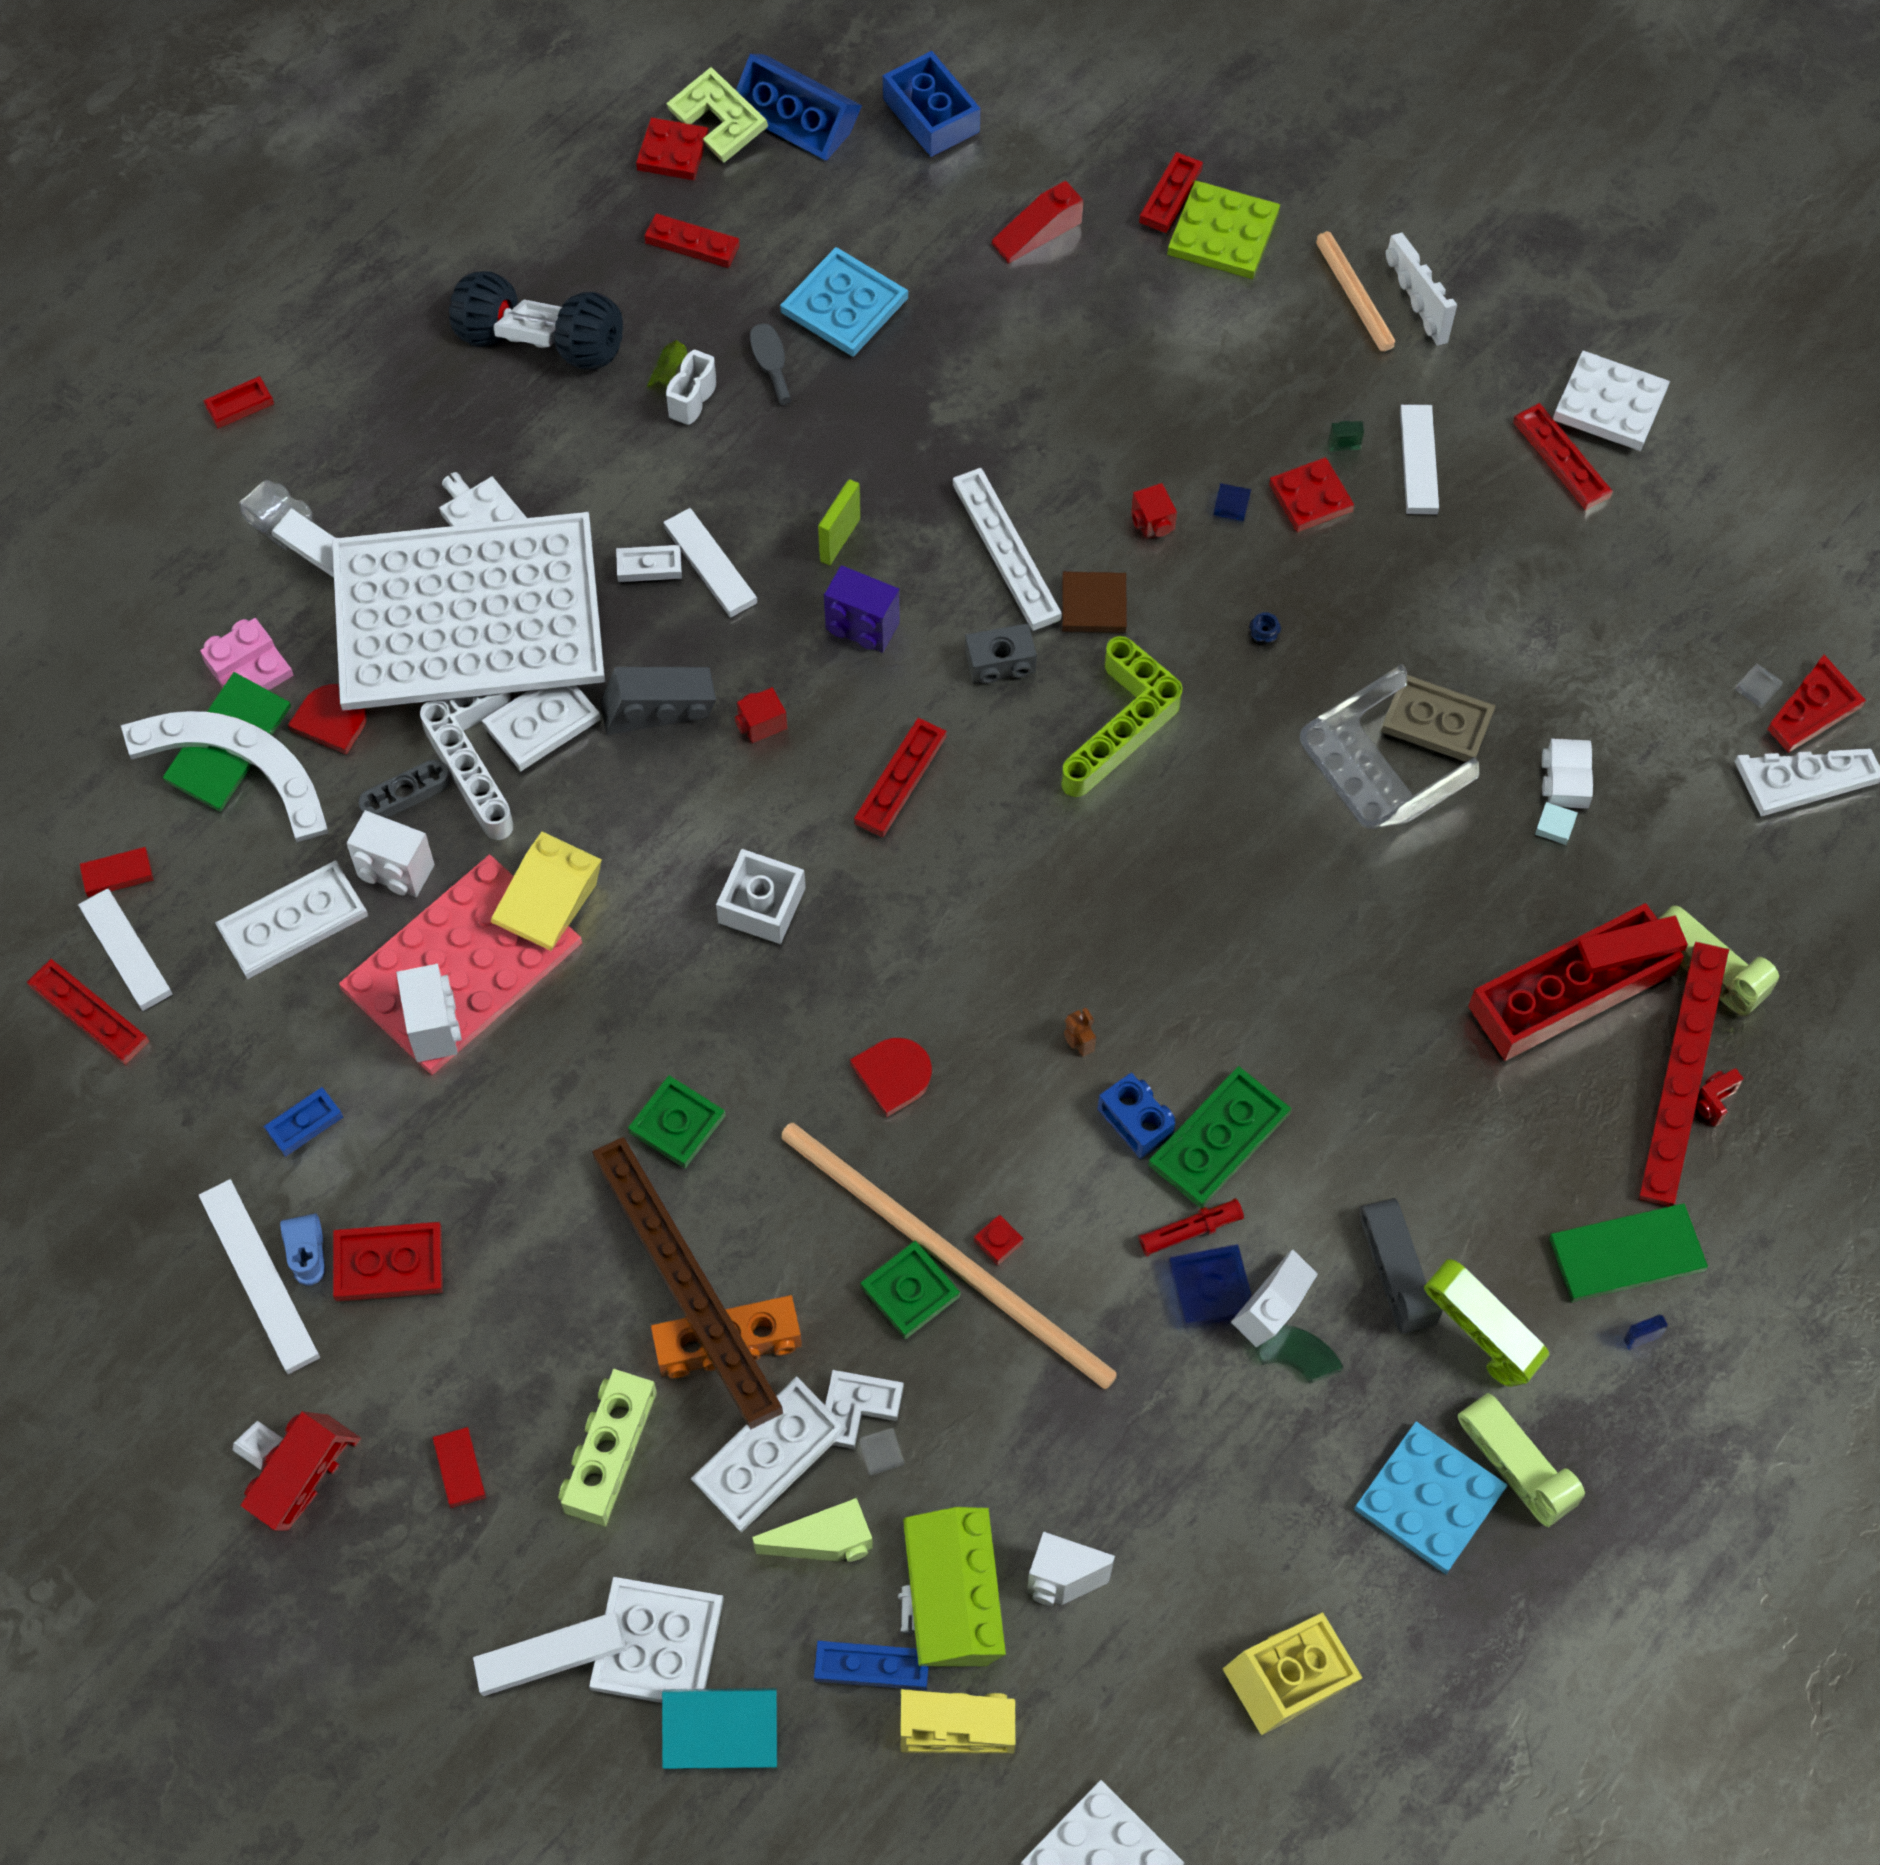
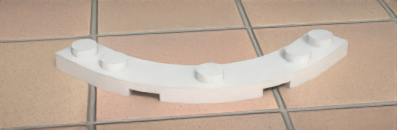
(241, 740)

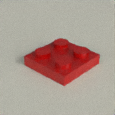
(672, 149)
(1311, 494)

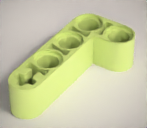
(1742, 984)
(1520, 1462)

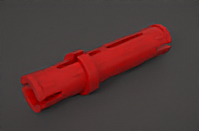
(1203, 1222)

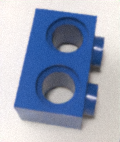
(1129, 1118)

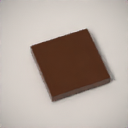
(1094, 602)

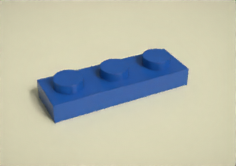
(869, 1666)

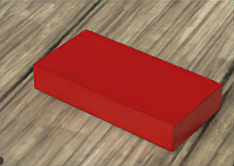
(238, 402)
(116, 871)
(459, 1467)

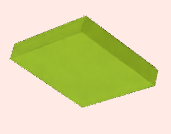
(839, 522)

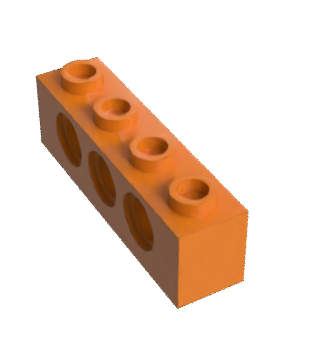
(775, 1314)

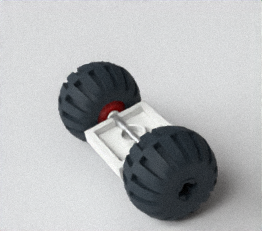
(583, 329)

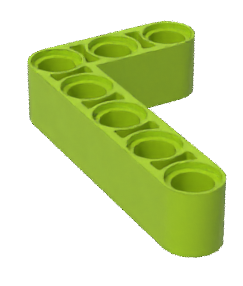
(1127, 722)

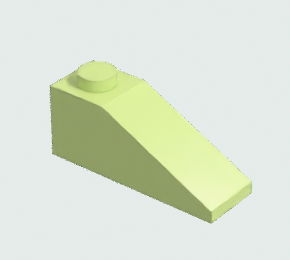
(826, 1535)

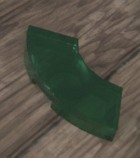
(1302, 1352)

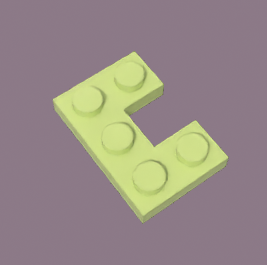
(739, 118)

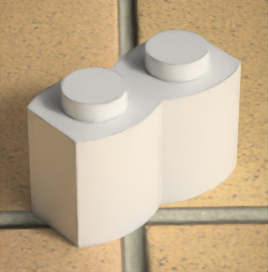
(691, 387)
(1569, 773)

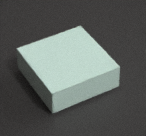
(1556, 823)

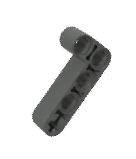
(1398, 1266)

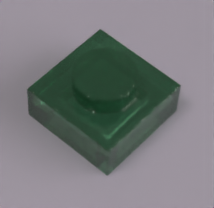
(1346, 436)

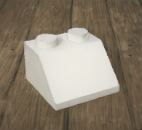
(1066, 1570)

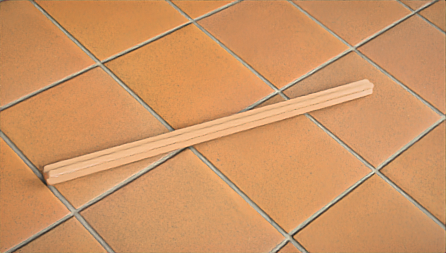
(949, 1256)

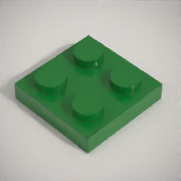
(676, 1121)
(910, 1289)

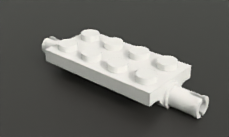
(479, 504)

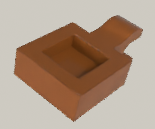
(1079, 1032)

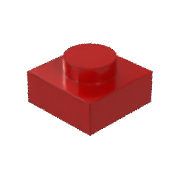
(998, 1240)

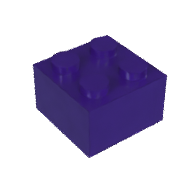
(861, 609)

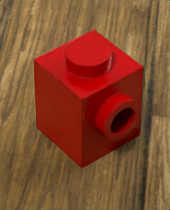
(1153, 511)
(761, 715)

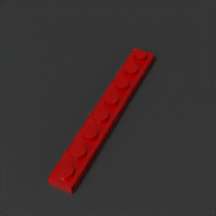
(1683, 1075)

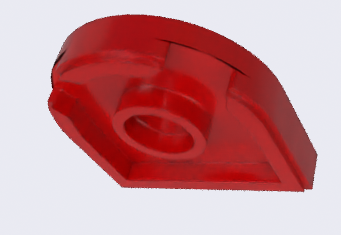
(324, 722)
(894, 1072)

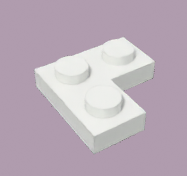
(859, 1395)

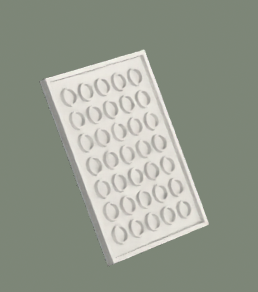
(466, 611)

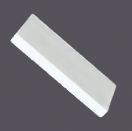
(291, 919)
(770, 1457)

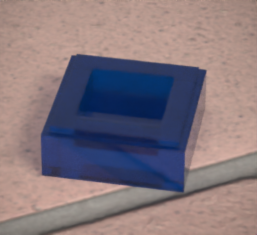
(1232, 502)
(1645, 1331)

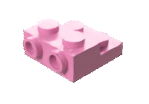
(247, 652)

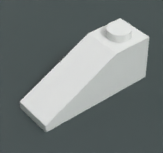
(1275, 1300)

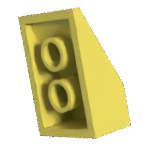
(547, 891)
(1287, 1687)

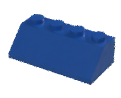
(797, 105)

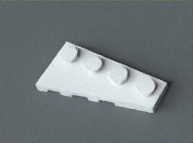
(1424, 294)
(1792, 781)

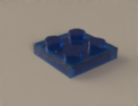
(1210, 1285)

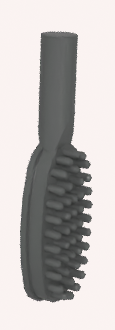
(771, 357)

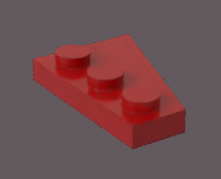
(1815, 706)

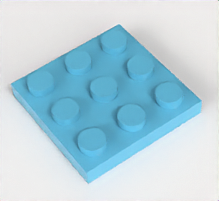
(844, 301)
(1430, 1497)

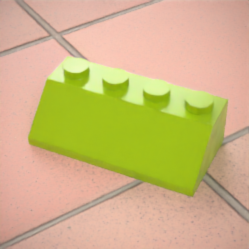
(954, 1587)

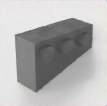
(656, 697)

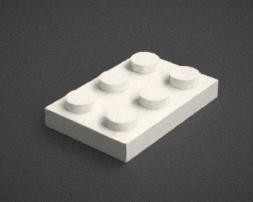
(540, 722)

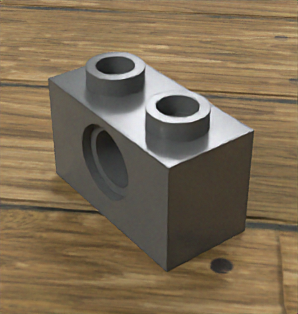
(1010, 641)

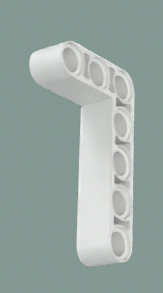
(463, 755)

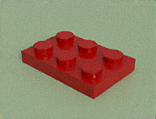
(387, 1261)

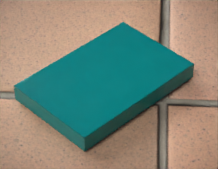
(719, 1728)

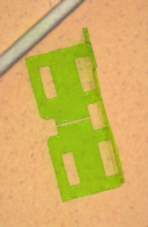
(676, 357)

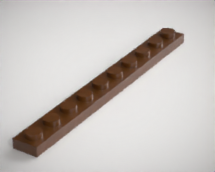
(688, 1284)

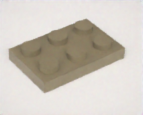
(1438, 719)

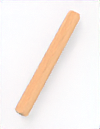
(1355, 291)

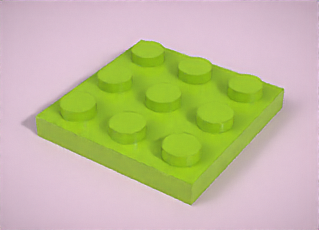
(1223, 229)

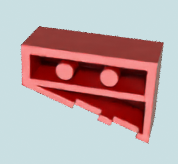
(296, 1468)

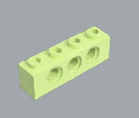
(597, 1501)

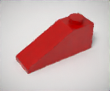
(1040, 222)

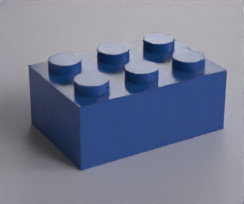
(931, 103)

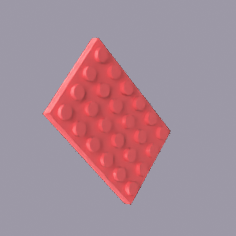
(483, 961)

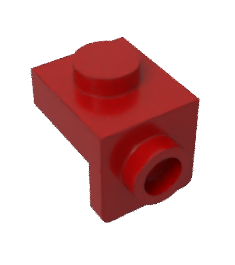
(1717, 1089)

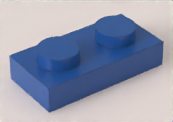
(303, 1121)

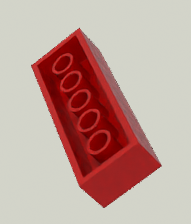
(1560, 993)

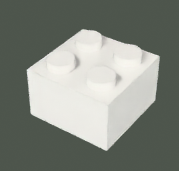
(390, 854)
(761, 896)
(429, 1012)

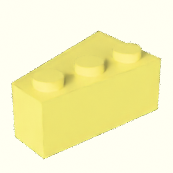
(956, 1723)

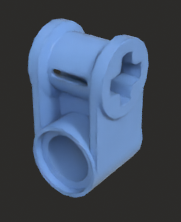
(303, 1244)

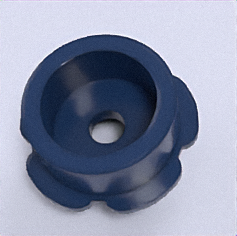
(1267, 621)

